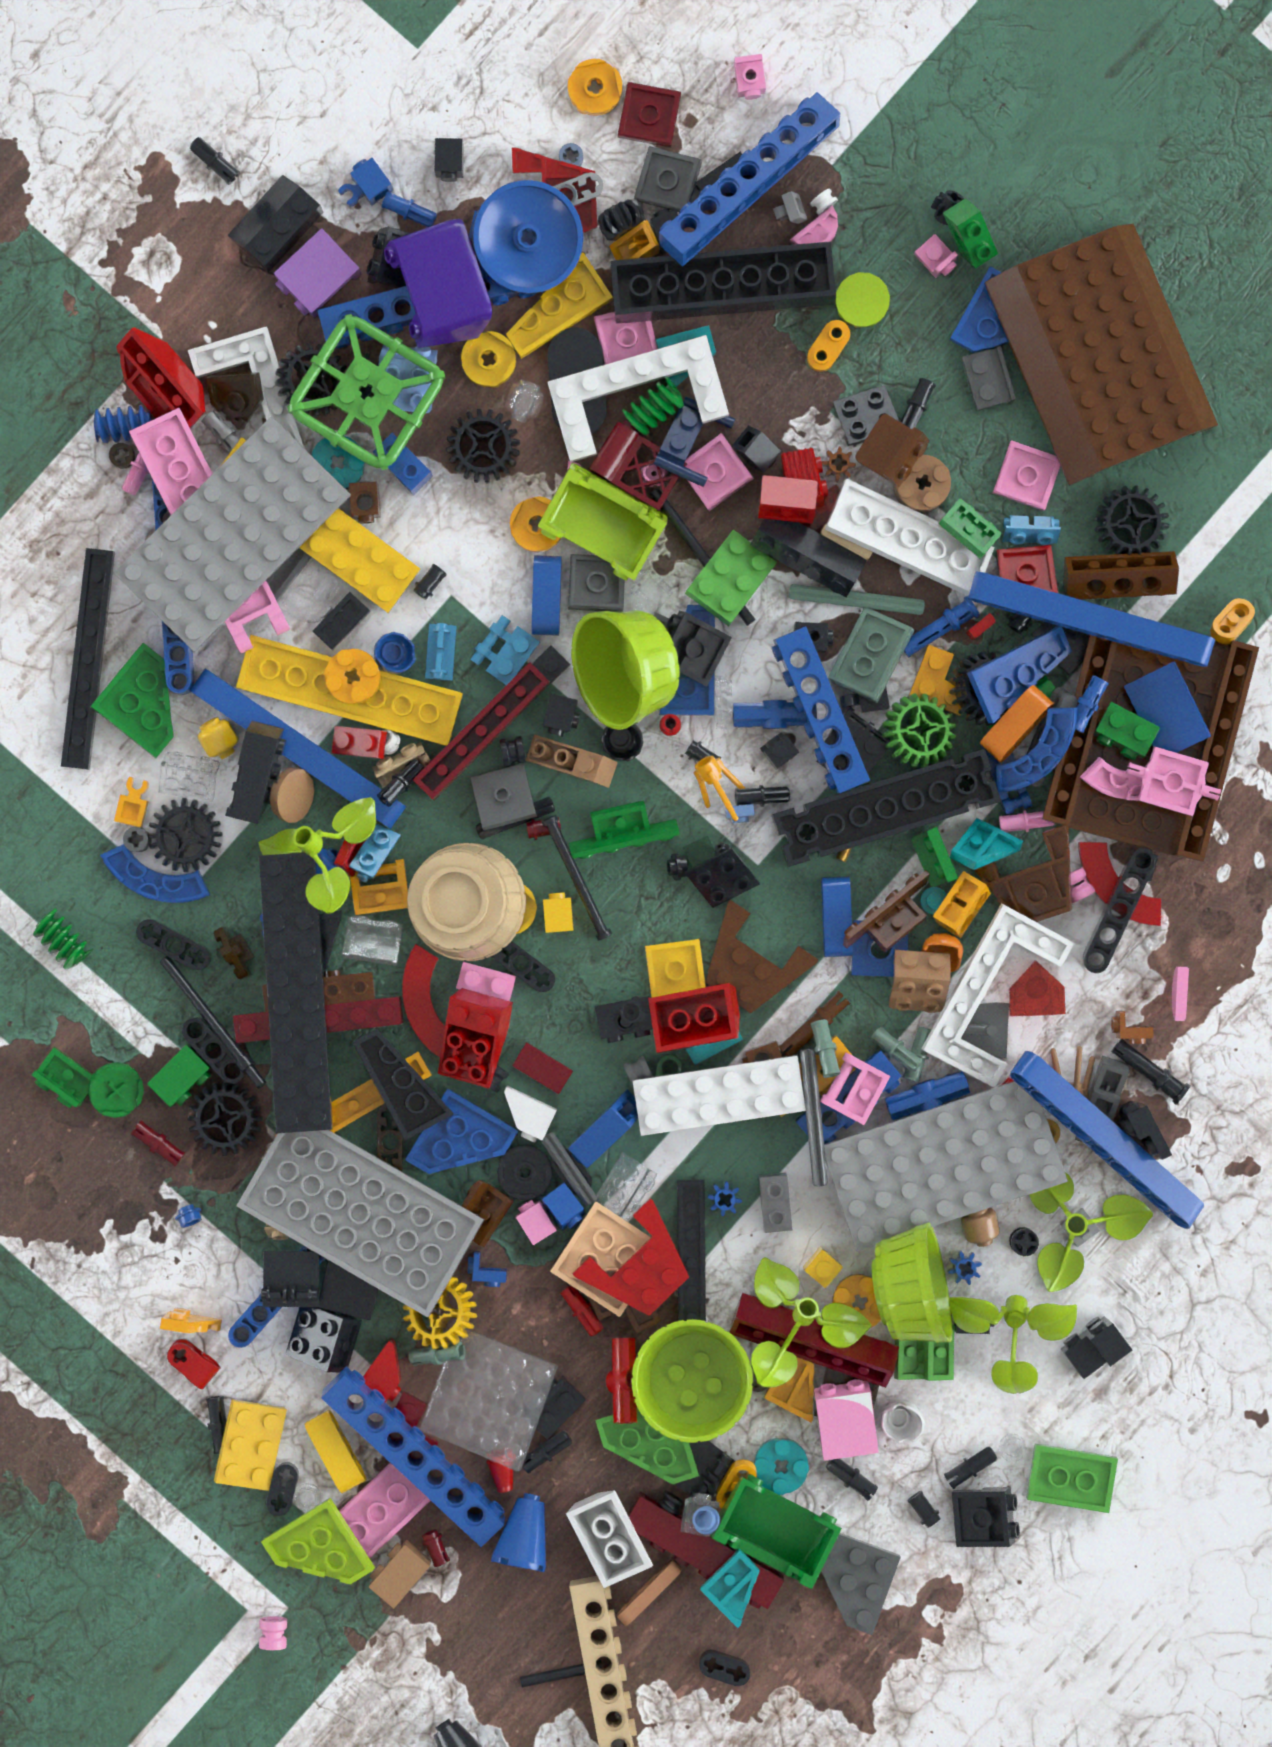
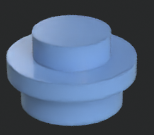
(706, 1520)

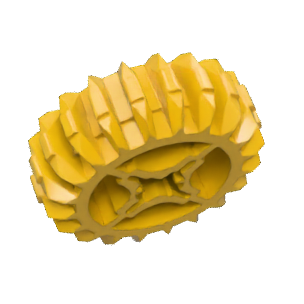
(439, 1322)

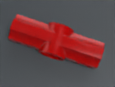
(620, 1381)

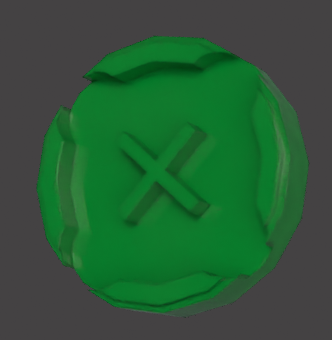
(115, 1089)

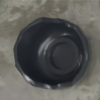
(622, 744)

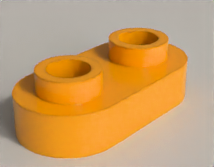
(829, 345)
(1230, 622)
(732, 1477)

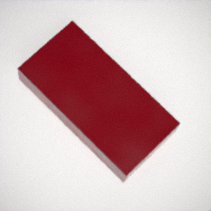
(542, 1068)

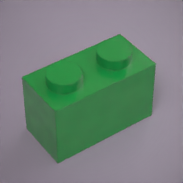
(180, 1076)

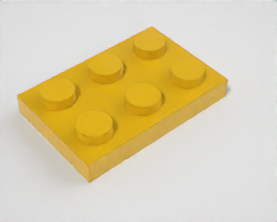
(250, 1445)

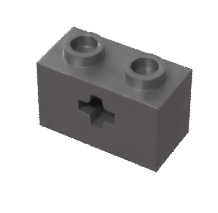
(775, 1202)

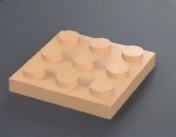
(608, 1242)

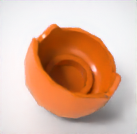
(945, 944)

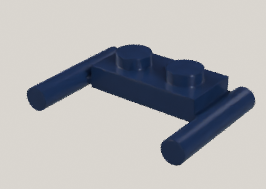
(681, 440)

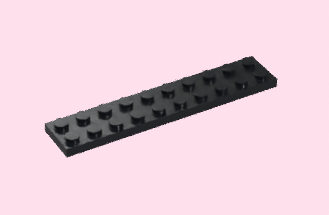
(295, 995)

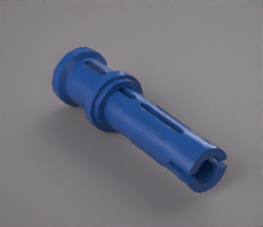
(951, 620)

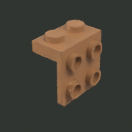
(920, 981)

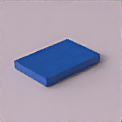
(1167, 702)

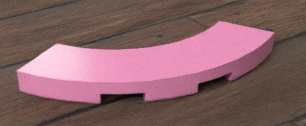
(1112, 780)

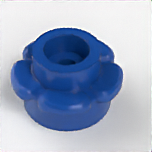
(188, 1216)

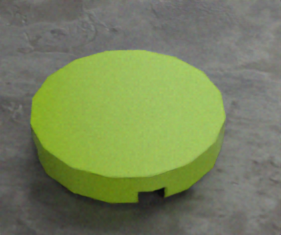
(862, 300)

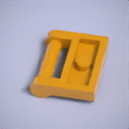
(381, 896)

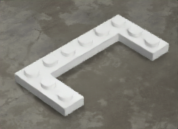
(258, 351)
(631, 372)
(1004, 930)

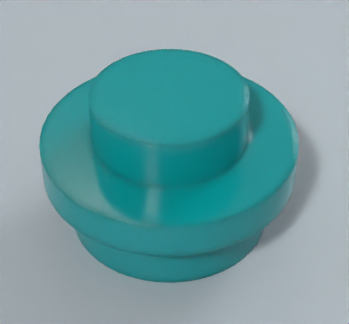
(932, 899)

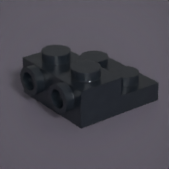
(697, 646)
(1139, 1123)
(985, 1517)

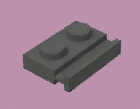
(988, 378)

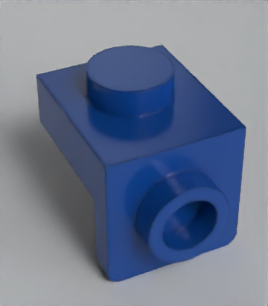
(490, 1276)

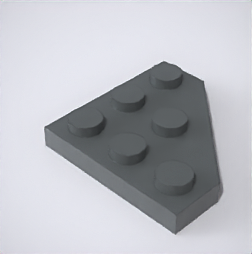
(859, 1580)

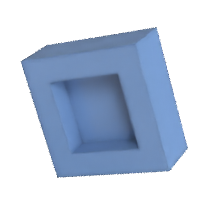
(743, 813)

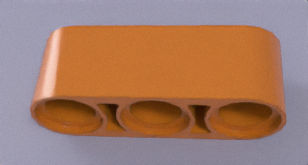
(1016, 723)

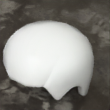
(902, 1421)

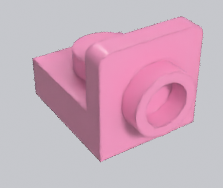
(936, 256)

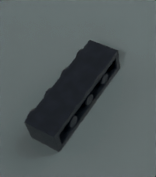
(809, 554)

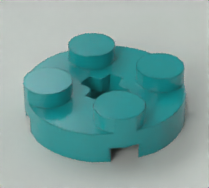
(353, 467)
(797, 1465)

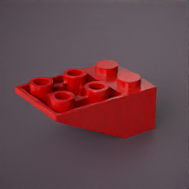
(474, 1036)

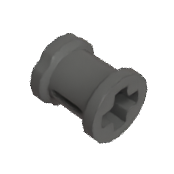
(131, 833)

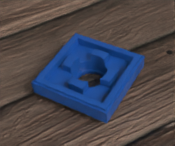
(866, 964)

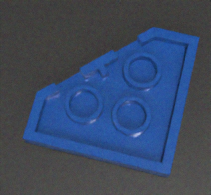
(980, 324)
(461, 1138)

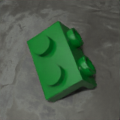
(1125, 732)
(64, 1078)

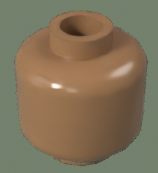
(981, 1227)

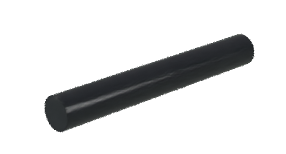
(554, 1675)

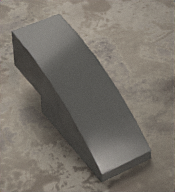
(1108, 1086)

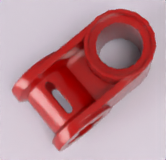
(194, 1365)

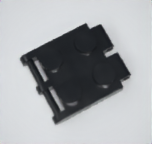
(869, 747)

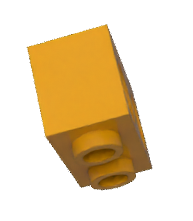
(961, 904)

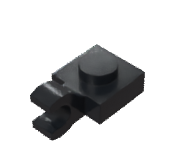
(865, 704)

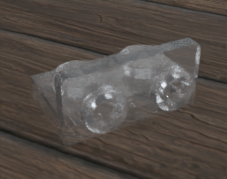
(626, 1186)

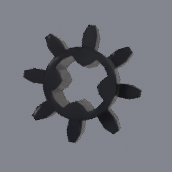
(944, 202)

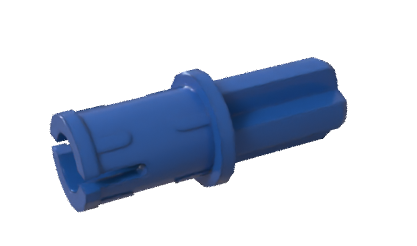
(409, 209)

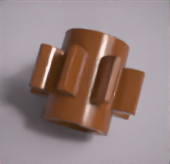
(844, 460)

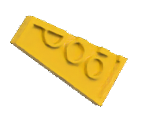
(560, 308)

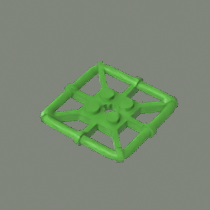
(363, 374)

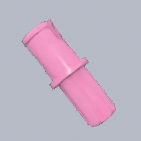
(135, 476)
(1023, 821)

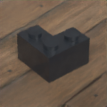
(1095, 1347)

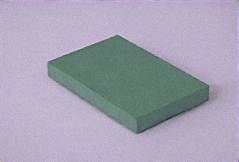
(870, 654)

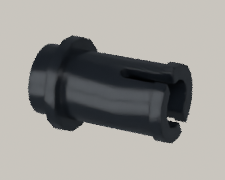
(429, 582)
(1018, 623)
(698, 752)
(924, 1509)

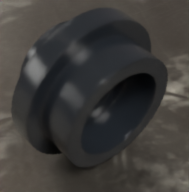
(677, 866)

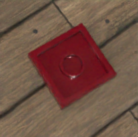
(649, 114)

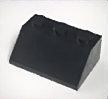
(276, 223)

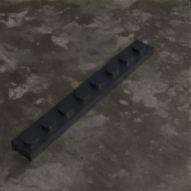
(87, 658)

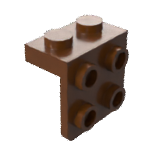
(892, 449)

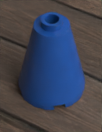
(523, 1536)

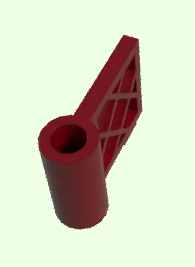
(618, 454)

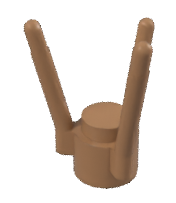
(1076, 1084)

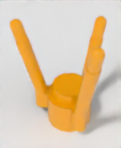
(709, 771)

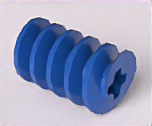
(119, 424)

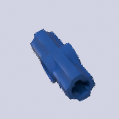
(768, 714)
(927, 1095)

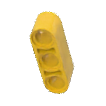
(335, 1451)

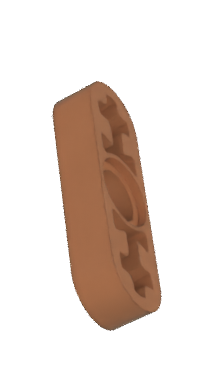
(648, 1592)

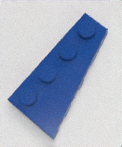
(691, 696)

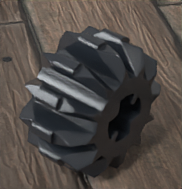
(620, 219)

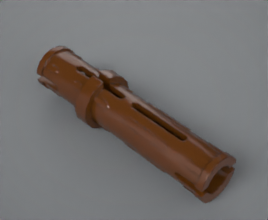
(805, 1032)

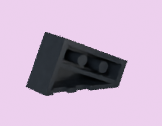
(256, 771)

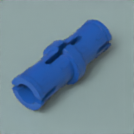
(1089, 702)

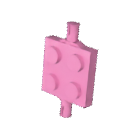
(1173, 781)

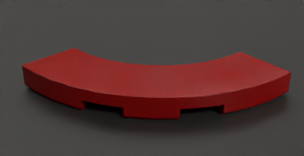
(1101, 875)
(418, 1000)

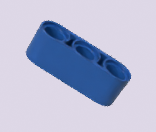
(546, 595)
(836, 915)

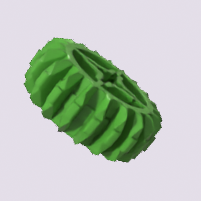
(920, 742)

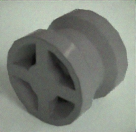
(637, 1070)

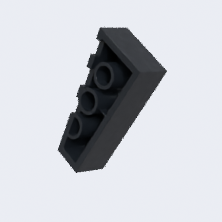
(403, 1091)

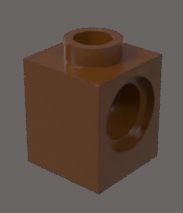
(361, 490)
(770, 1048)

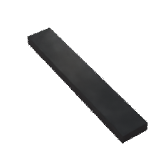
(691, 1248)

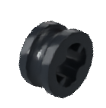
(671, 1502)

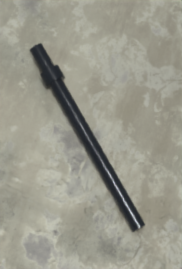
(693, 543)
(244, 1062)

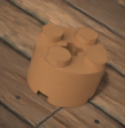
(931, 497)

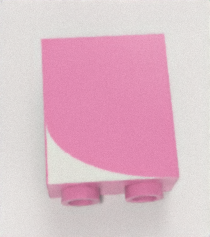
(846, 1420)

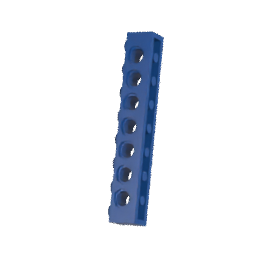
(686, 245)
(387, 303)
(477, 1526)

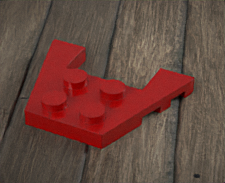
(555, 173)
(648, 1274)

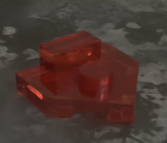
(1036, 993)

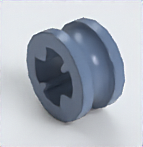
(574, 148)

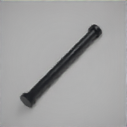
(575, 874)

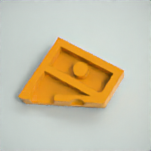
(182, 1321)
(796, 1393)

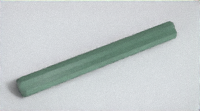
(857, 599)

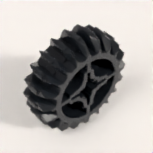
(318, 388)
(491, 437)
(1129, 509)
(965, 698)
(181, 847)
(229, 1130)

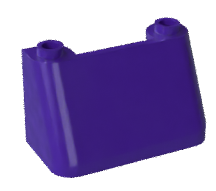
(442, 283)

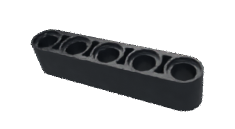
(1119, 923)

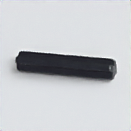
(542, 807)

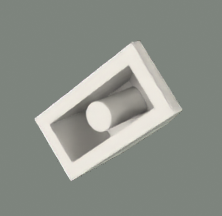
(529, 1114)

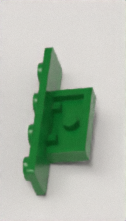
(621, 828)

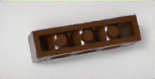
(1121, 575)

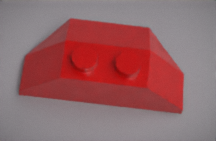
(160, 376)

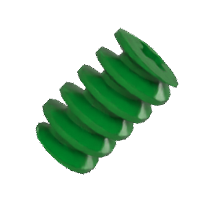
(655, 407)
(61, 940)

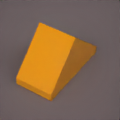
(636, 243)

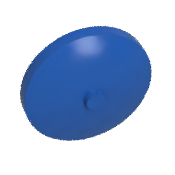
(527, 237)

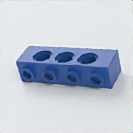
(878, 1061)

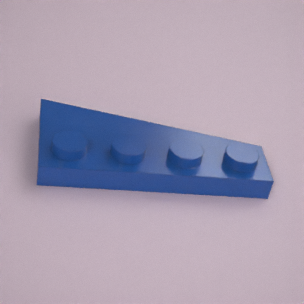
(1011, 674)

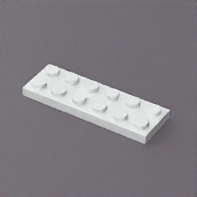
(904, 537)
(719, 1095)

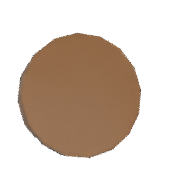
(292, 795)

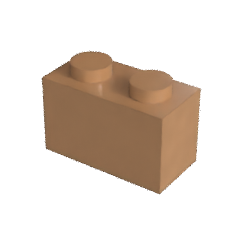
(399, 1573)

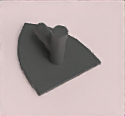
(989, 1029)

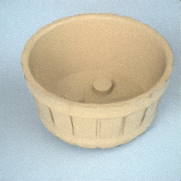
(466, 901)

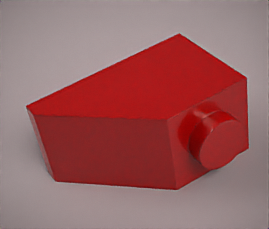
(385, 1372)

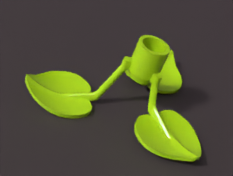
(330, 889)
(1060, 1264)
(1050, 1320)
(840, 1323)

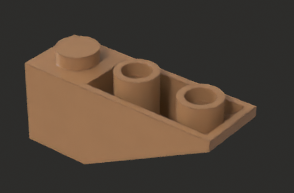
(571, 761)

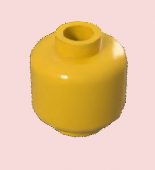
(217, 738)

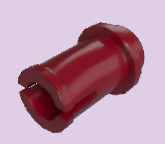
(536, 829)
(435, 1547)

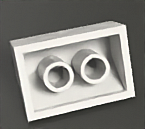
(608, 1537)

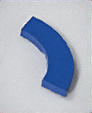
(1044, 757)
(151, 883)

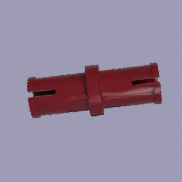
(158, 1143)

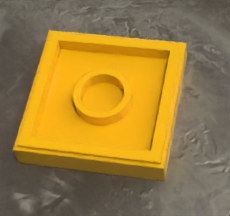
(675, 967)

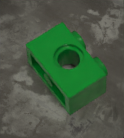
(970, 233)

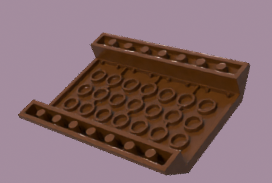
(1100, 352)
(1220, 698)

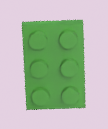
(730, 578)
(1072, 1478)

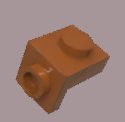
(1136, 1035)

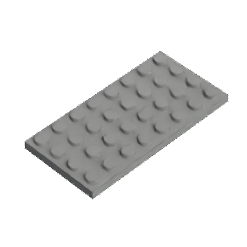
(232, 534)
(943, 1163)
(361, 1215)

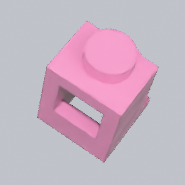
(747, 65)

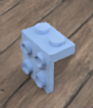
(405, 369)

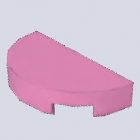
(819, 230)
(1179, 993)

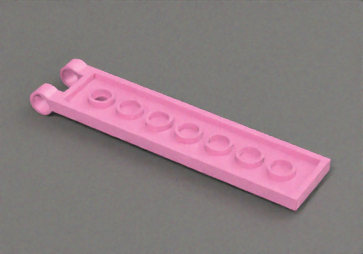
(178, 472)

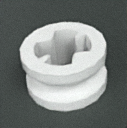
(823, 201)

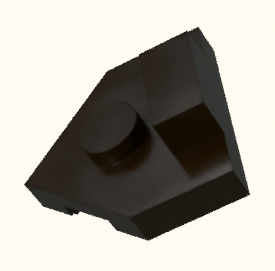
(236, 395)
(235, 951)

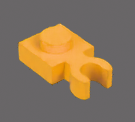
(132, 808)

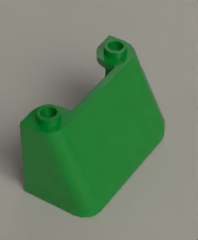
(776, 1530)

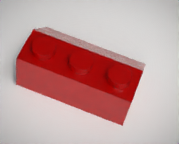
(695, 1017)

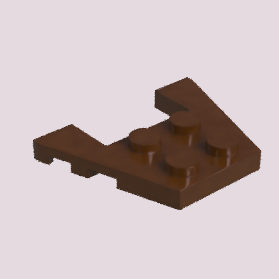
(1041, 888)
(745, 969)

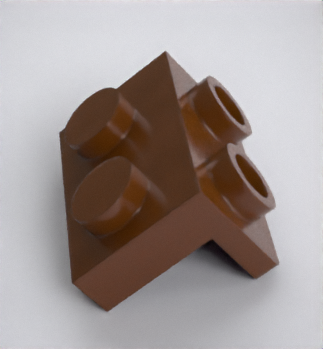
(488, 1204)

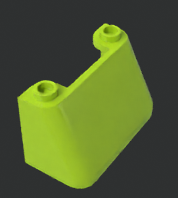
(603, 521)

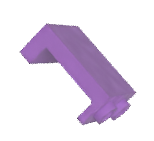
(316, 273)

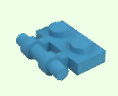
(513, 654)

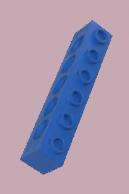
(854, 772)

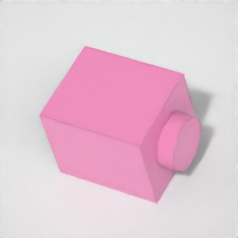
(535, 1221)

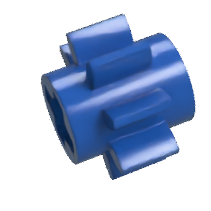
(723, 1206)
(965, 1275)

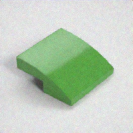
(925, 1360)

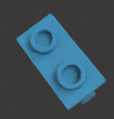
(1043, 531)
(440, 651)
(374, 852)

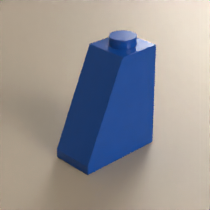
(605, 1130)

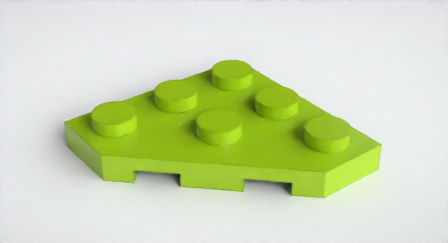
(320, 1545)

